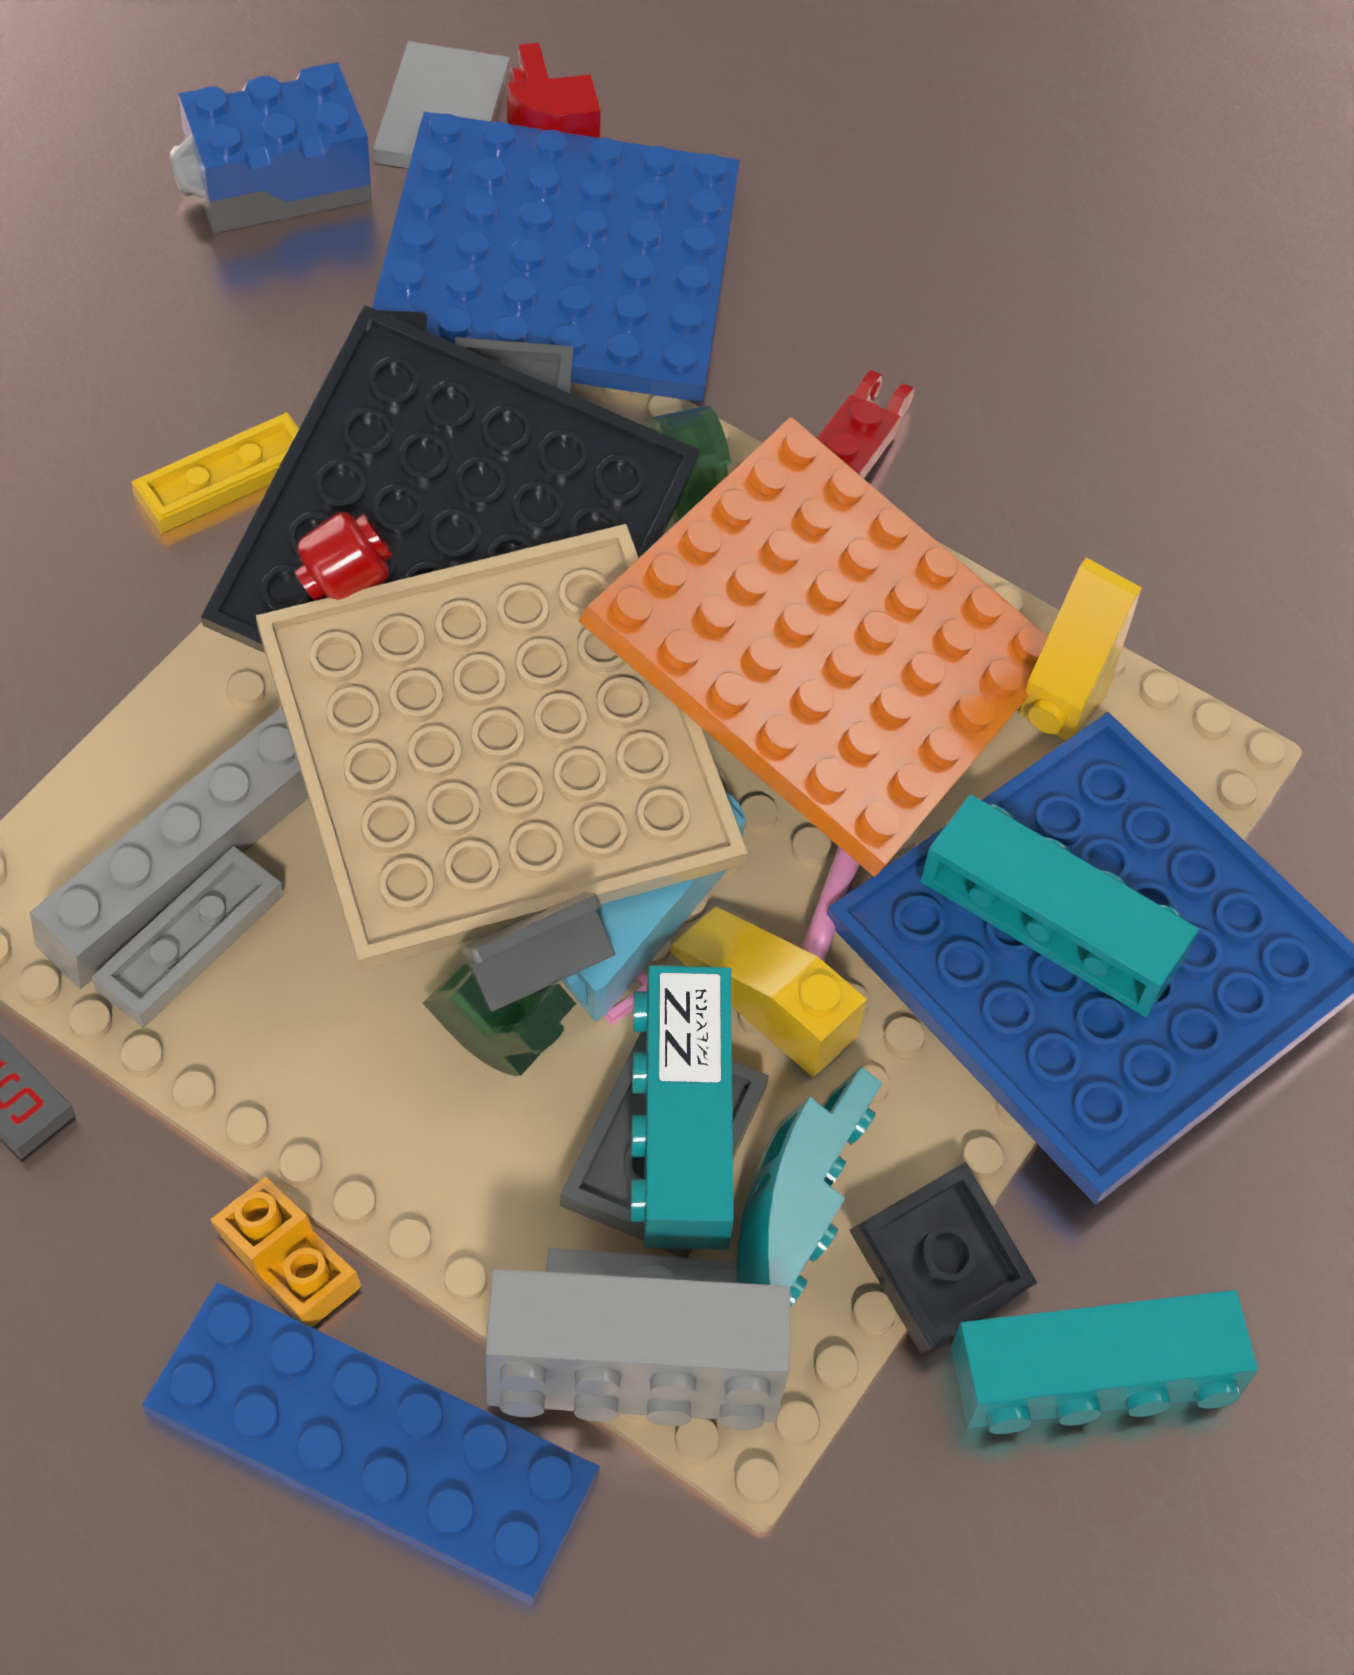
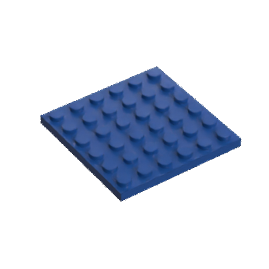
(565, 247)
(1058, 1053)

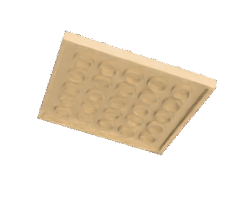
(489, 750)

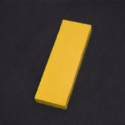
(215, 474)

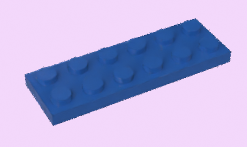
(373, 1442)

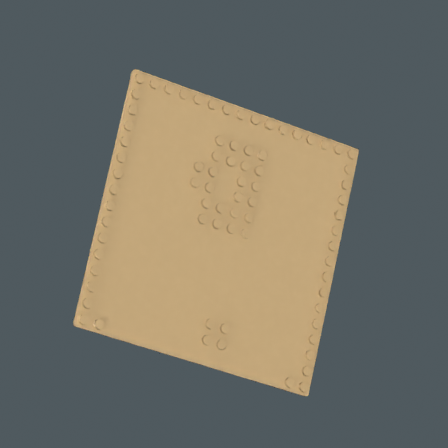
(458, 1169)

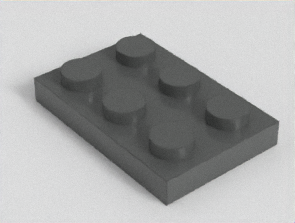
(604, 1170)

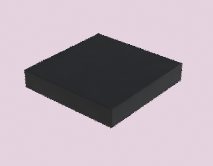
(943, 1257)

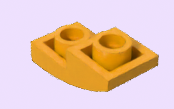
(286, 1253)

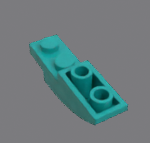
(791, 1190)

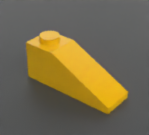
(1080, 651)
(778, 987)

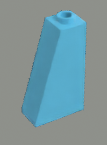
(637, 932)

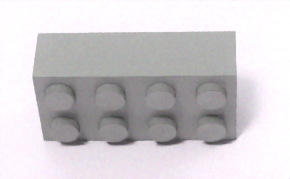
(637, 1347)

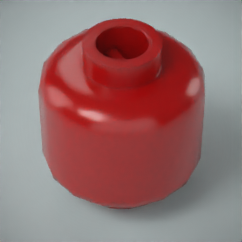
(342, 557)

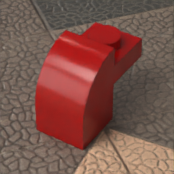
(551, 103)

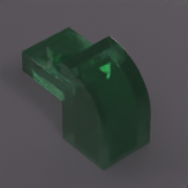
(702, 430)
(506, 1037)

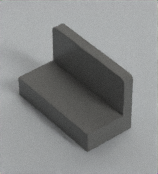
(539, 951)

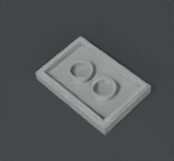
(437, 82)

